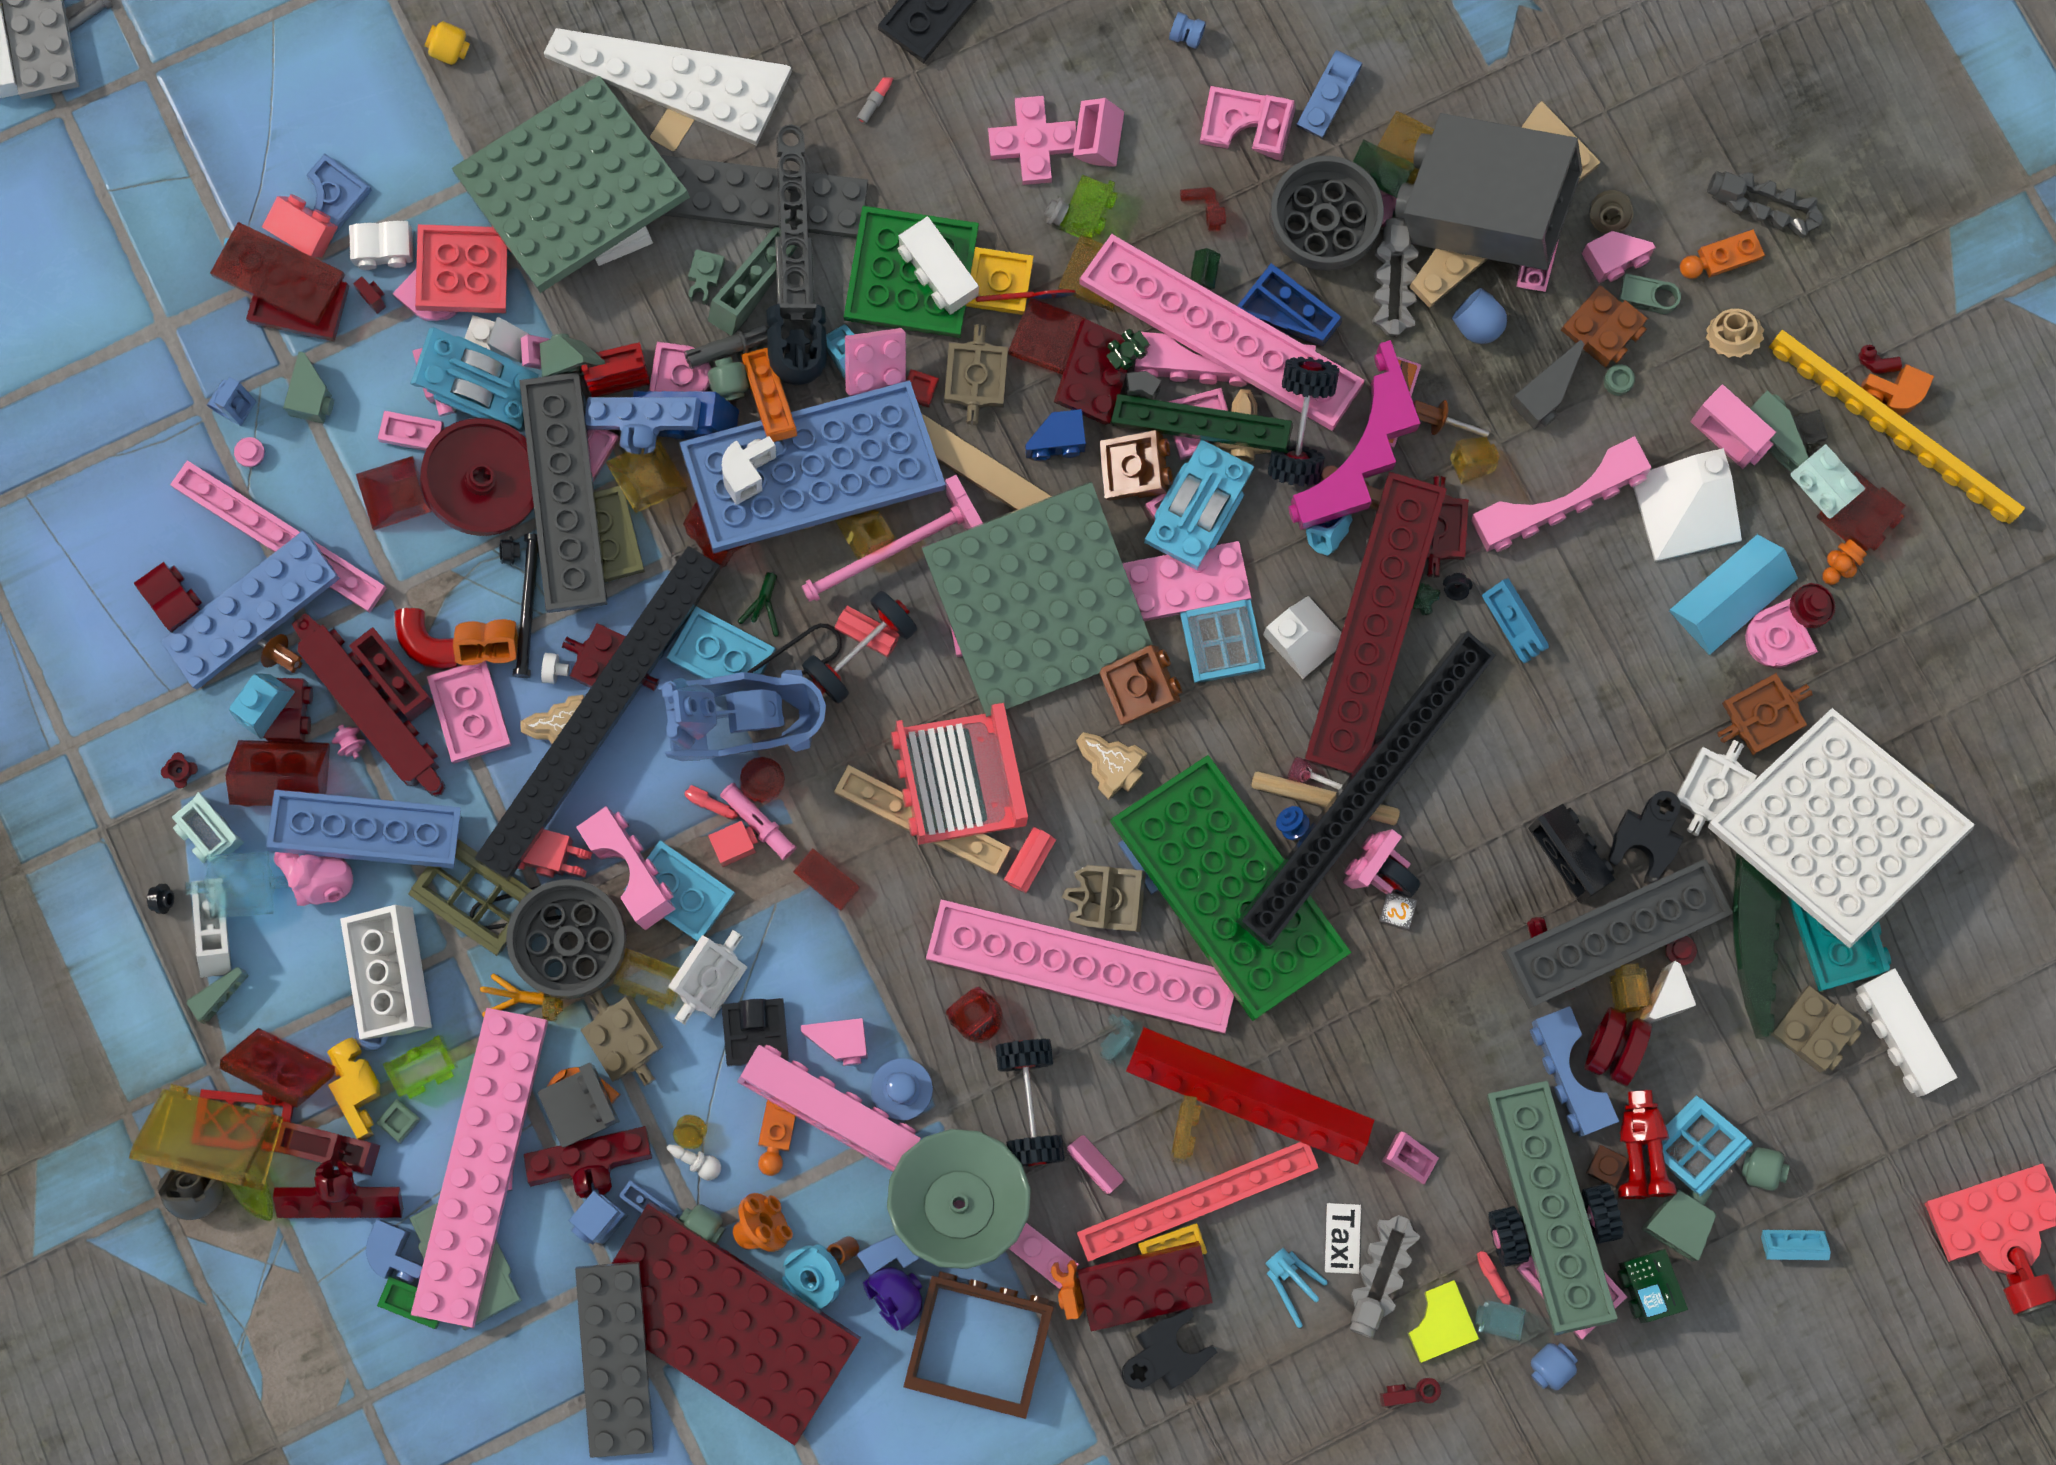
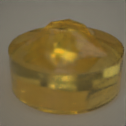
(551, 1008)

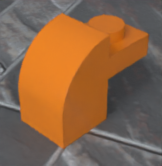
(1902, 395)

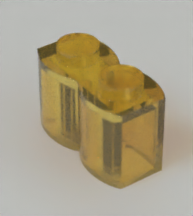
(1630, 988)

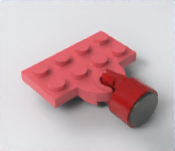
(2002, 1226)

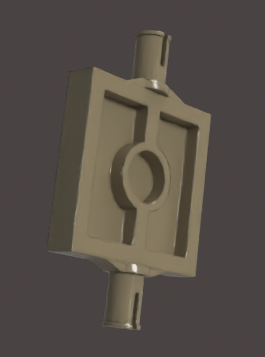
(976, 374)
(621, 1038)

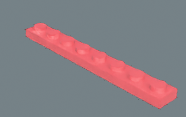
(1197, 1200)

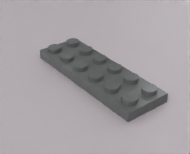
(614, 1359)

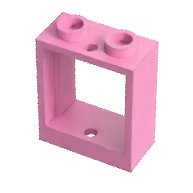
(1734, 427)

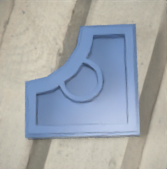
(336, 190)

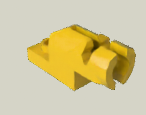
(354, 1087)

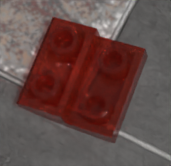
(1045, 335)

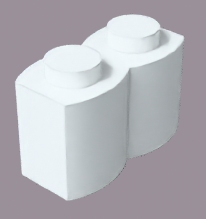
(381, 244)

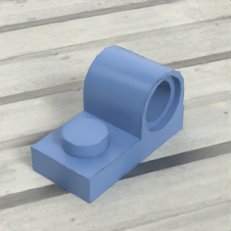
(232, 401)

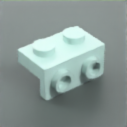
(1827, 481)

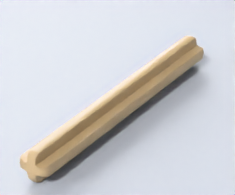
(1313, 795)

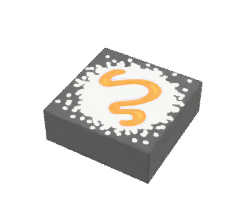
(1397, 911)

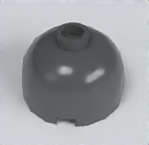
(189, 1194)

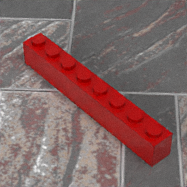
(1251, 1096)

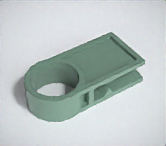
(1641, 293)

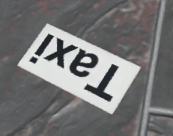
(1342, 1238)

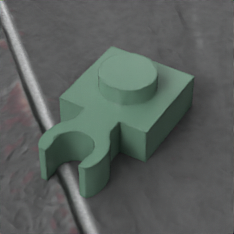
(705, 271)

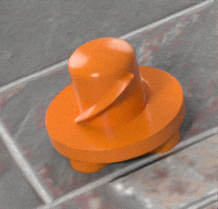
(761, 1224)

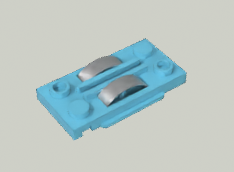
(471, 378)
(1199, 504)

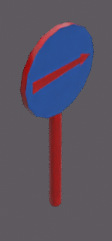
(1038, 295)

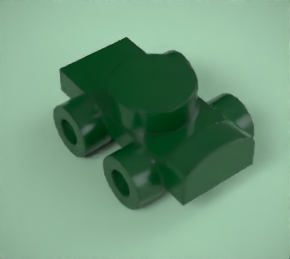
(1133, 348)

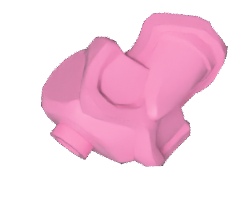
(315, 878)

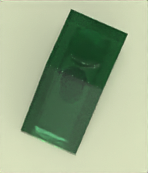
(1384, 167)

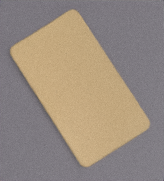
(671, 129)

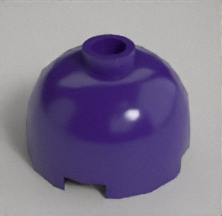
(895, 1295)

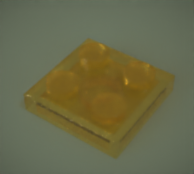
(1187, 1117)

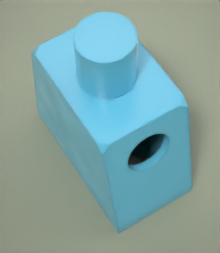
(260, 703)

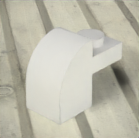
(740, 467)

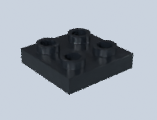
(753, 1024)

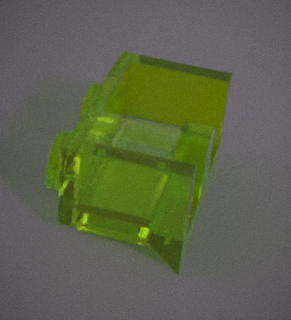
(420, 1067)

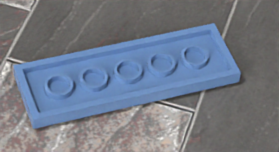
(250, 610)
(363, 829)

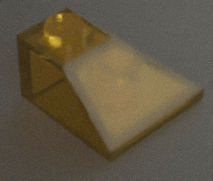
(646, 477)

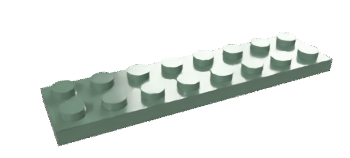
(1551, 1208)

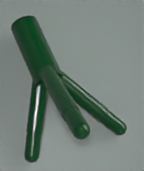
(764, 598)

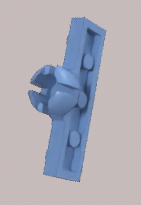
(642, 418)

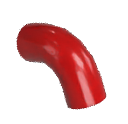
(418, 643)

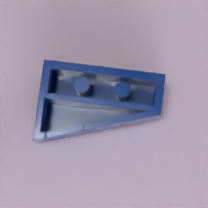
(1290, 307)
(714, 416)

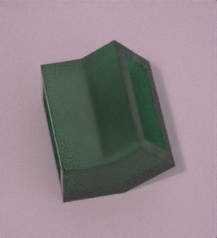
(1199, 266)

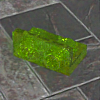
(1088, 208)

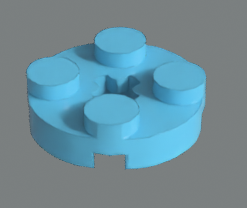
(825, 1268)

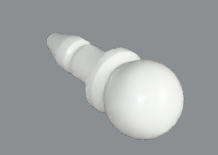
(706, 1166)

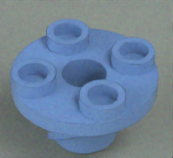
(902, 1089)

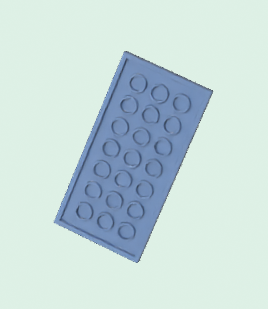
(840, 464)

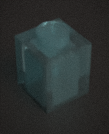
(1500, 1320)

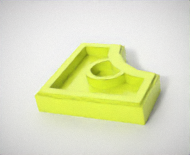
(1444, 1323)

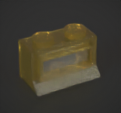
(647, 978)

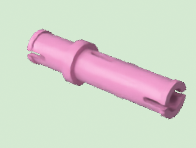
(767, 830)

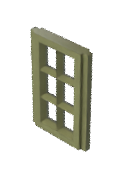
(458, 918)

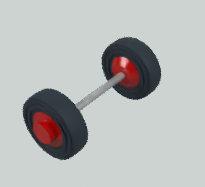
(892, 614)

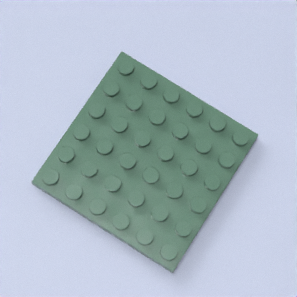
(570, 183)
(1037, 598)

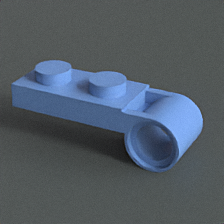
(1329, 94)

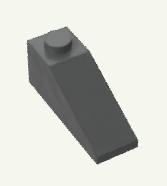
(1543, 395)

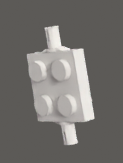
(1713, 784)
(708, 976)

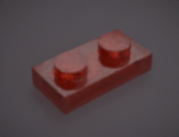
(826, 879)

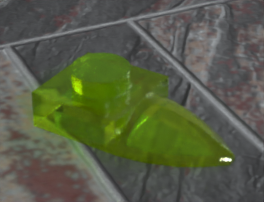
(254, 1201)

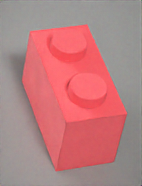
(300, 226)

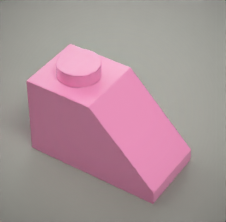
(839, 1039)

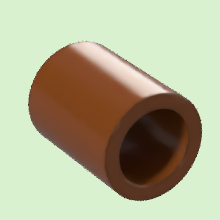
(844, 1249)

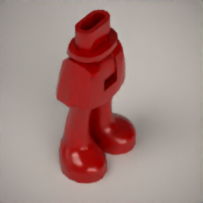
(1640, 1127)

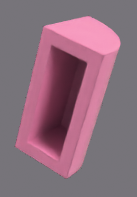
(1098, 132)

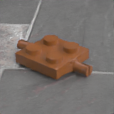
(1764, 713)

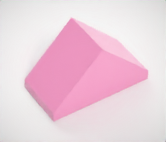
(1410, 1157)

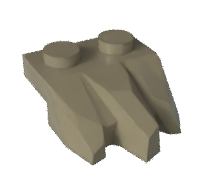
(1108, 898)

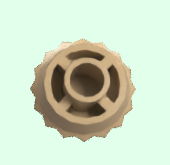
(1735, 333)

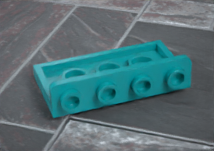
(1834, 962)

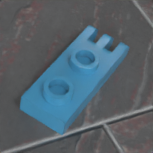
(1515, 620)

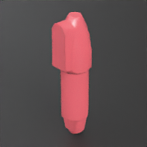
(702, 799)
(1490, 1271)

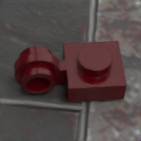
(1399, 1395)

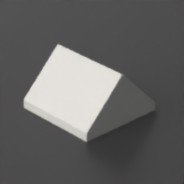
(1670, 994)

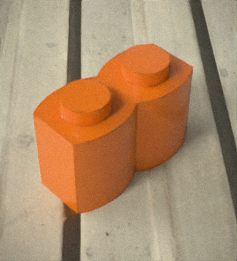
(483, 642)

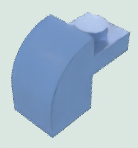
(385, 1250)

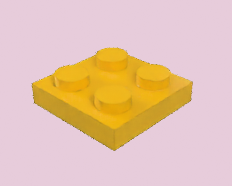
(1001, 274)

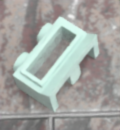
(205, 829)

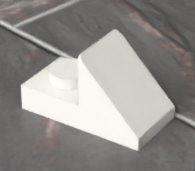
(496, 336)

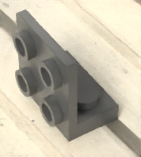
(578, 1106)

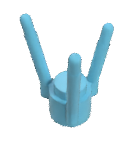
(1283, 1266)

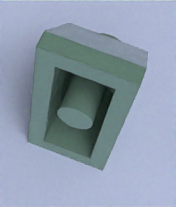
(566, 356)
(307, 393)

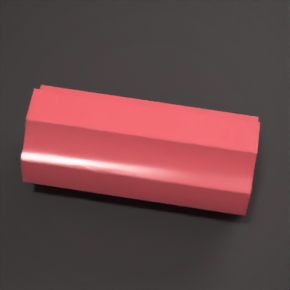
(859, 626)
(1029, 860)

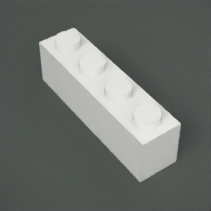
(1905, 1033)

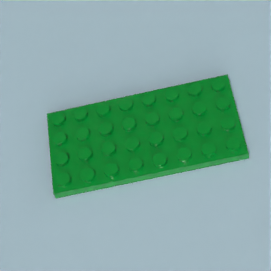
(1209, 867)

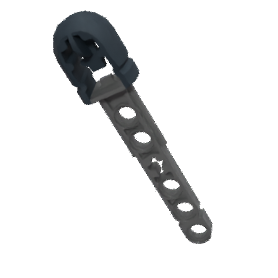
(793, 302)

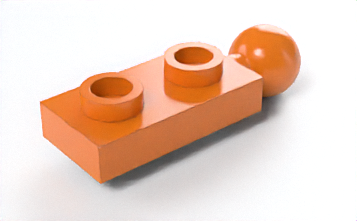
(1723, 256)
(775, 1136)

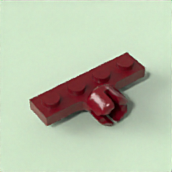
(337, 1197)

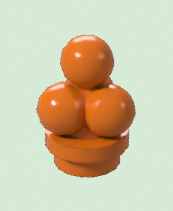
(1843, 562)

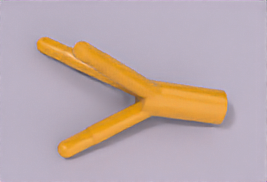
(517, 995)

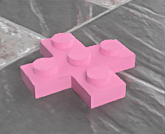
(1032, 140)

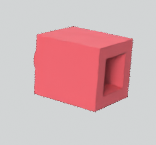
(733, 843)

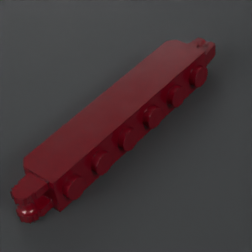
(366, 706)

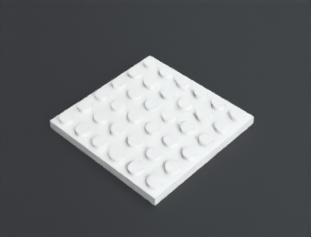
(1841, 827)

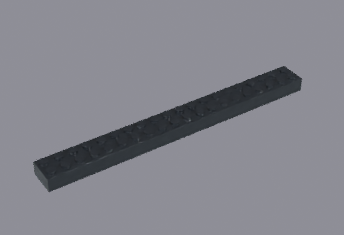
(597, 714)
(1365, 789)

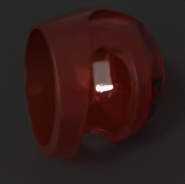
(976, 1015)

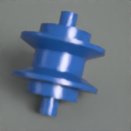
(1292, 822)

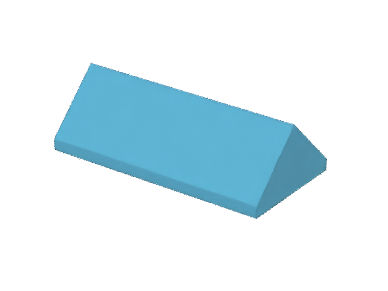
(1735, 593)

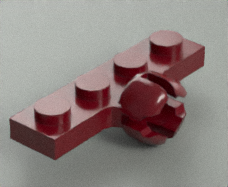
(588, 1160)

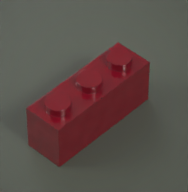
(391, 674)

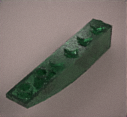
(1753, 941)

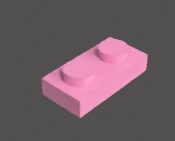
(408, 430)

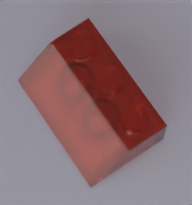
(275, 765)

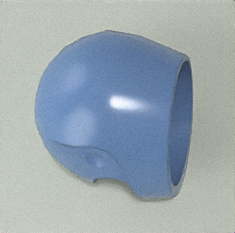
(1481, 318)

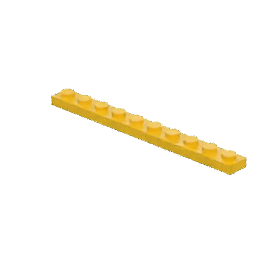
(1901, 431)

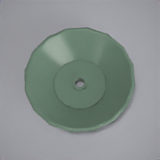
(950, 1169)

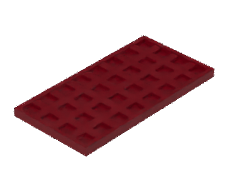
(734, 1326)

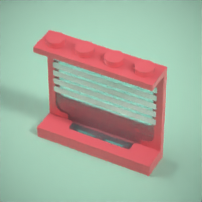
(960, 776)

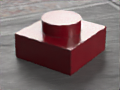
(370, 293)

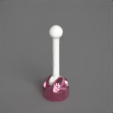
(1302, 771)

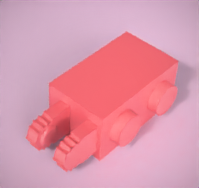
(551, 854)

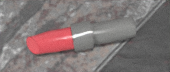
(874, 100)

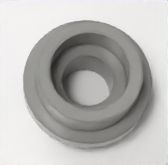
(1056, 211)

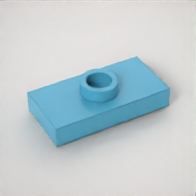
(1795, 1245)

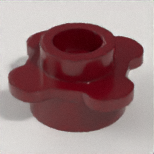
(171, 766)

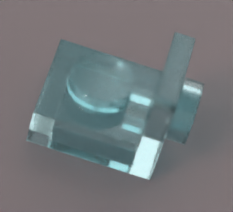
(1115, 1044)

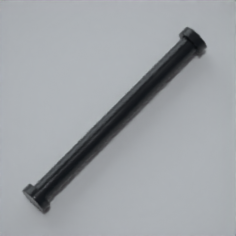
(527, 605)

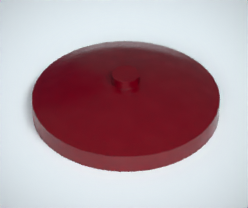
(478, 477)

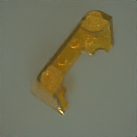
(208, 1138)

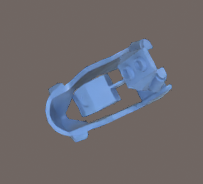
(757, 707)

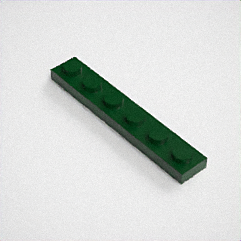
(1202, 423)

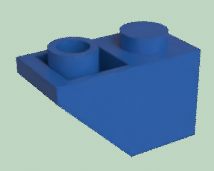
(1058, 435)

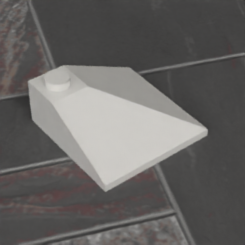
(1689, 506)

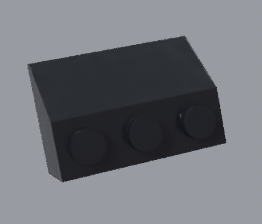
(1572, 852)

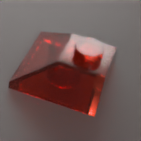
(392, 493)

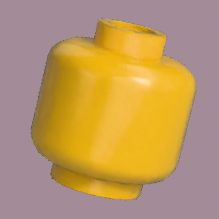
(447, 43)

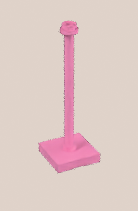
(961, 512)

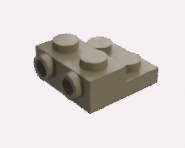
(1817, 1030)

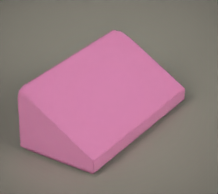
(1274, 127)
(1095, 1164)

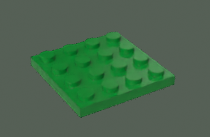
(885, 286)

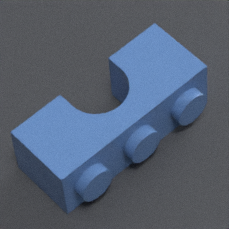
(597, 1219)

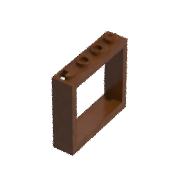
(979, 1290)

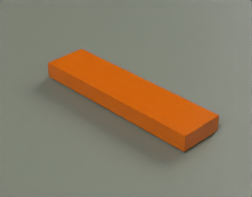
(769, 396)

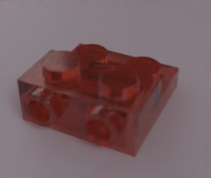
(1866, 516)

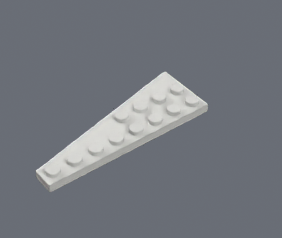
(707, 87)

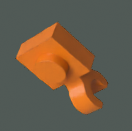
(1070, 1295)

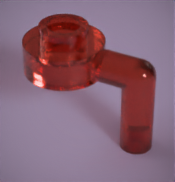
(1214, 214)

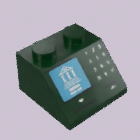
(1651, 1286)

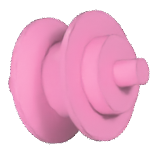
(348, 741)

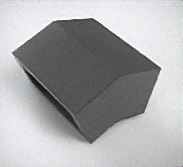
(1142, 385)

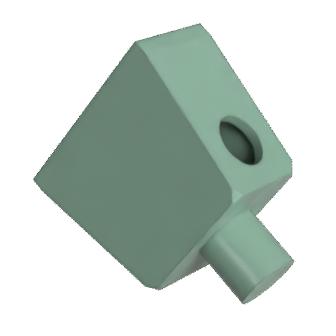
(1682, 1223)

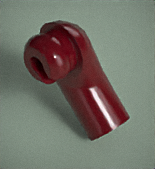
(1872, 361)

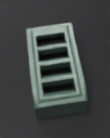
(212, 998)

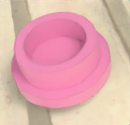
(249, 452)

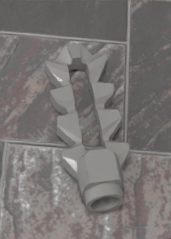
(1395, 243)
(1367, 1310)

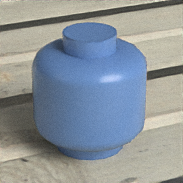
(1553, 1366)

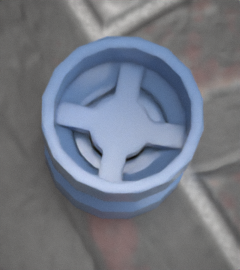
(1180, 29)

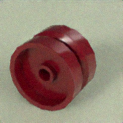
(1618, 1046)

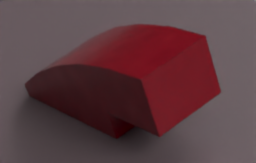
(325, 1146)

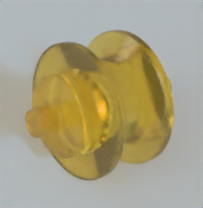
(690, 1131)

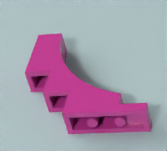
(1390, 417)

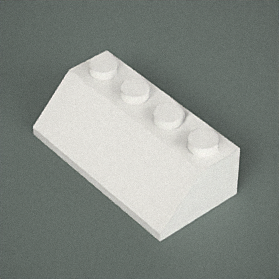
(386, 972)

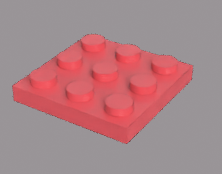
(460, 269)

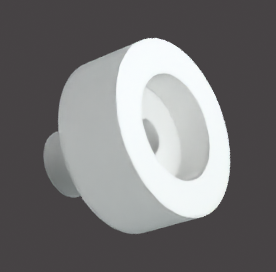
(552, 668)

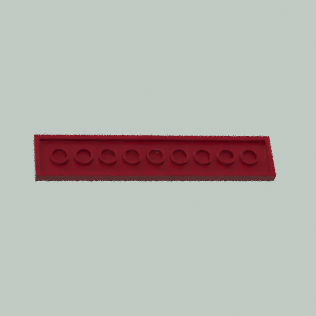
(1375, 623)

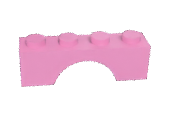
(644, 895)

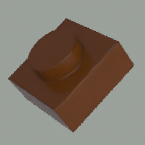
(1607, 1166)

